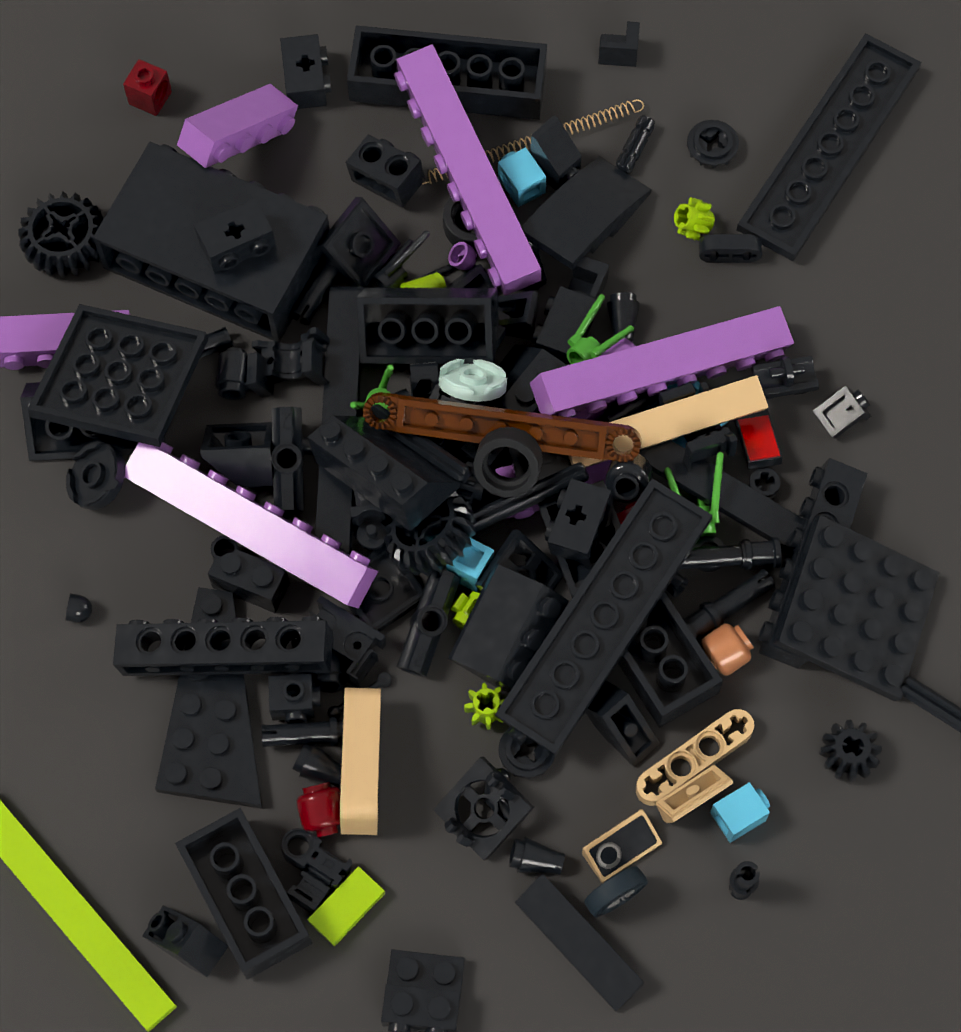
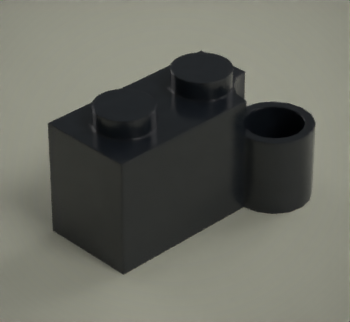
(247, 576)

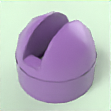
(462, 256)

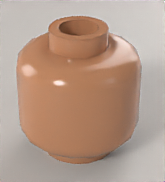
(727, 648)

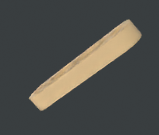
(691, 752)

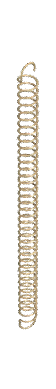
(575, 123)

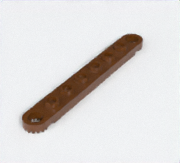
(474, 422)

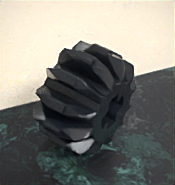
(850, 738)

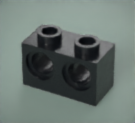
(386, 170)

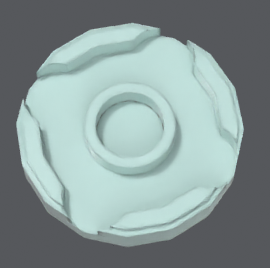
(473, 381)

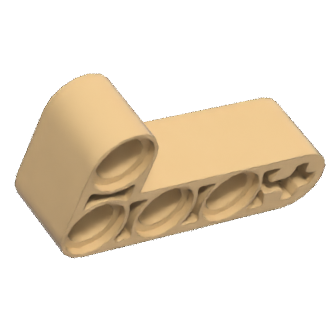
(360, 761)

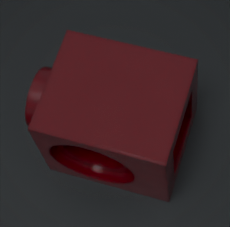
(147, 87)

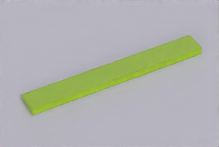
(81, 924)

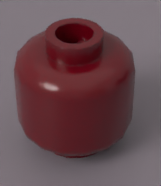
(320, 809)

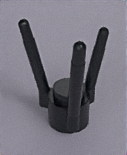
(393, 274)

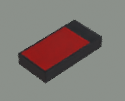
(758, 440)

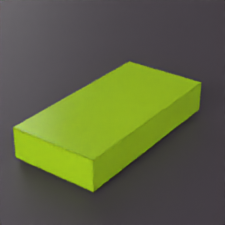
(346, 906)

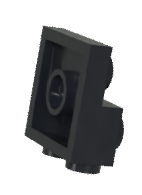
(422, 992)

